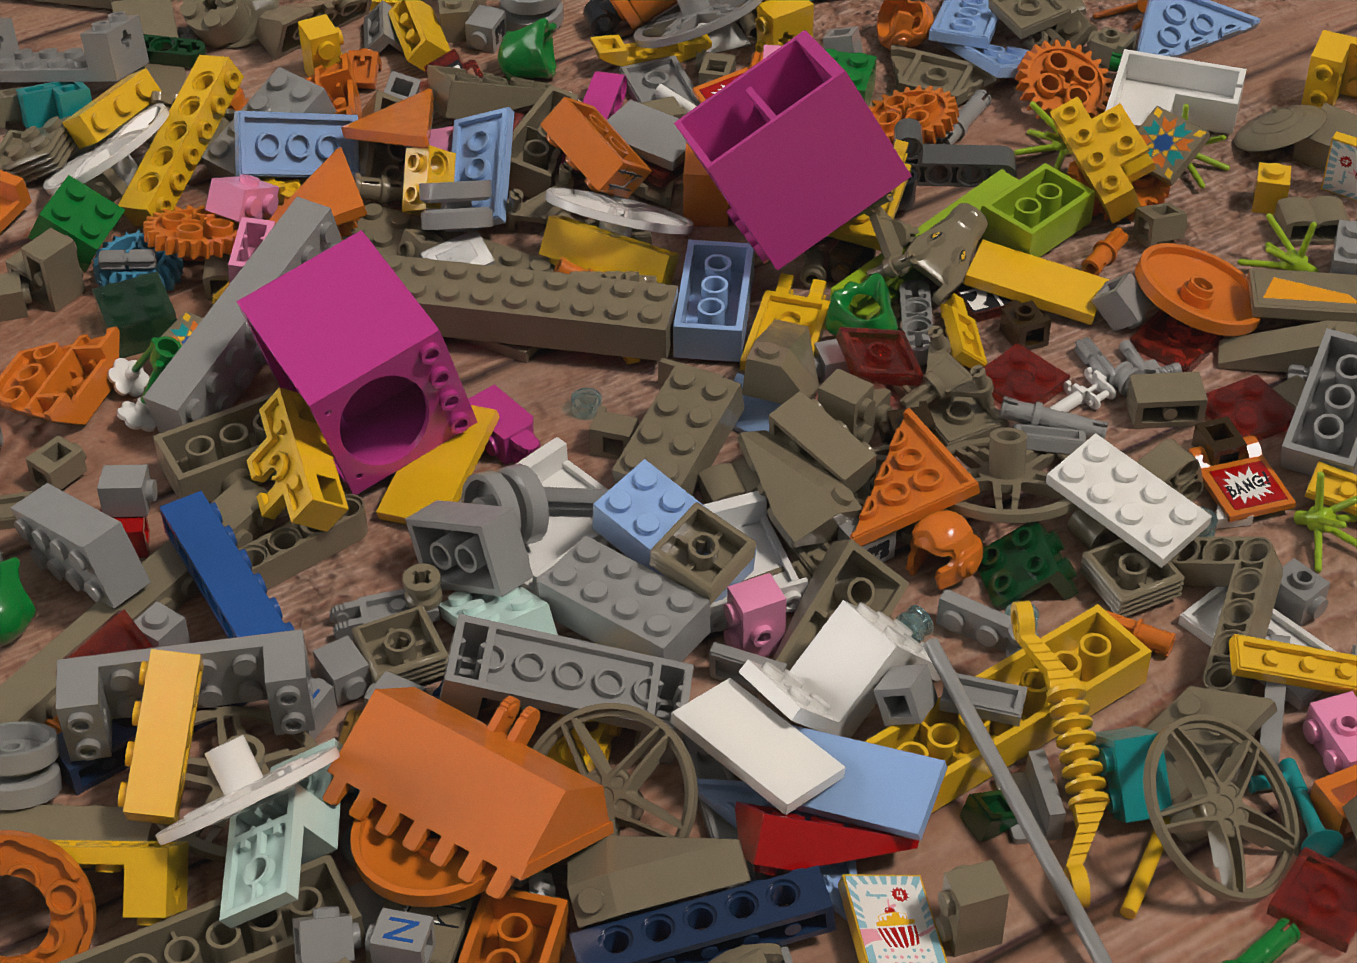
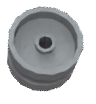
(525, 12)
(456, 205)
(516, 488)
(28, 765)

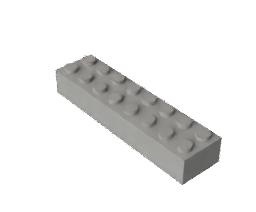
(222, 351)

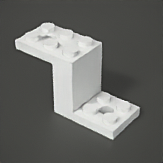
(839, 670)

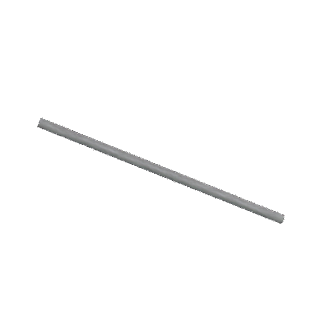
(1017, 803)

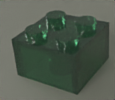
(138, 310)

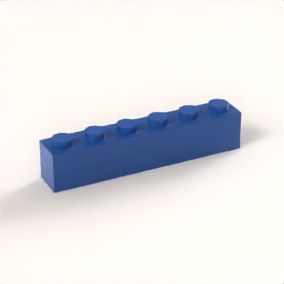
(220, 568)

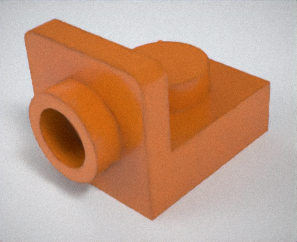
(365, 67)

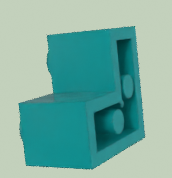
(51, 99)
(1123, 762)

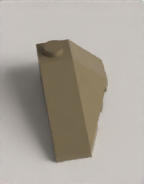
(802, 496)
(648, 873)

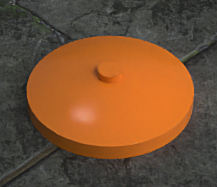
(1197, 289)
(410, 875)

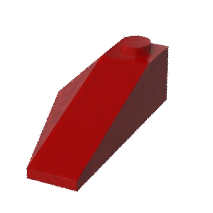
(791, 842)

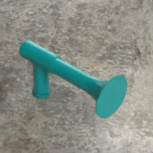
(1319, 839)

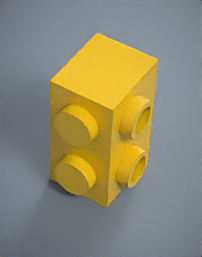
(319, 43)

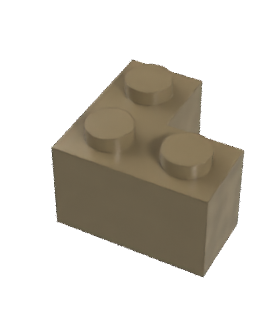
(50, 269)
(855, 403)

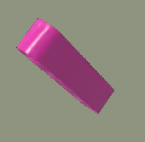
(605, 94)

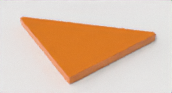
(398, 124)
(332, 187)
(912, 482)

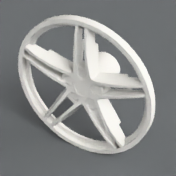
(112, 153)
(618, 213)
(243, 784)

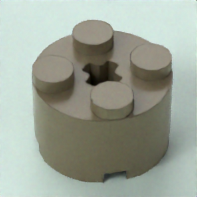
(216, 20)

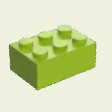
(1038, 211)

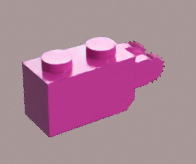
(514, 432)

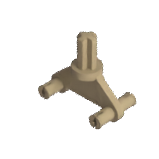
(537, 208)
(892, 238)
(949, 378)

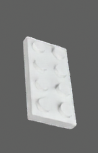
(1128, 500)

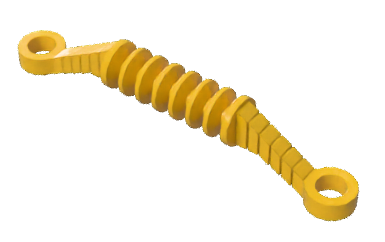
(1069, 709)

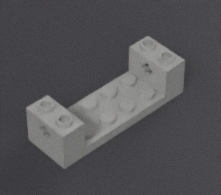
(110, 53)
(235, 671)
(560, 675)

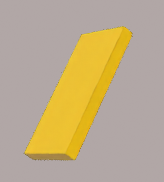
(1029, 278)
(439, 472)

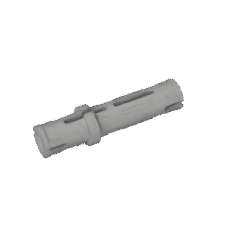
(968, 115)
(1039, 415)

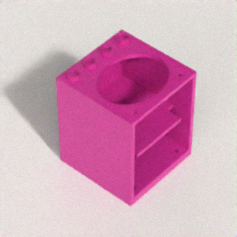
(792, 150)
(360, 359)

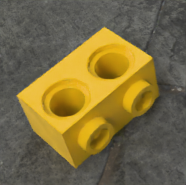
(425, 166)

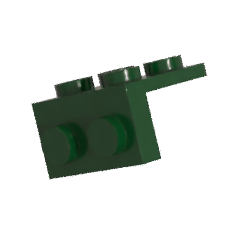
(1024, 563)

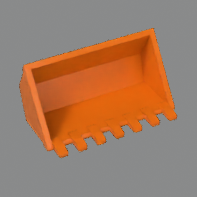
(467, 786)

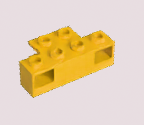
(1106, 152)
(303, 462)

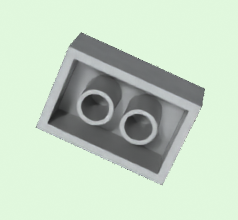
(471, 546)

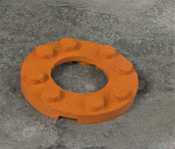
(65, 891)

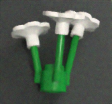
(131, 379)

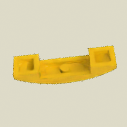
(614, 51)

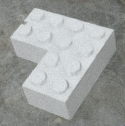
(1170, 82)

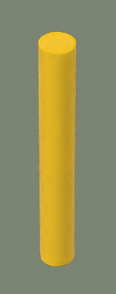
(1143, 876)

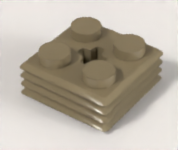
(41, 151)
(682, 548)
(1129, 579)
(403, 646)

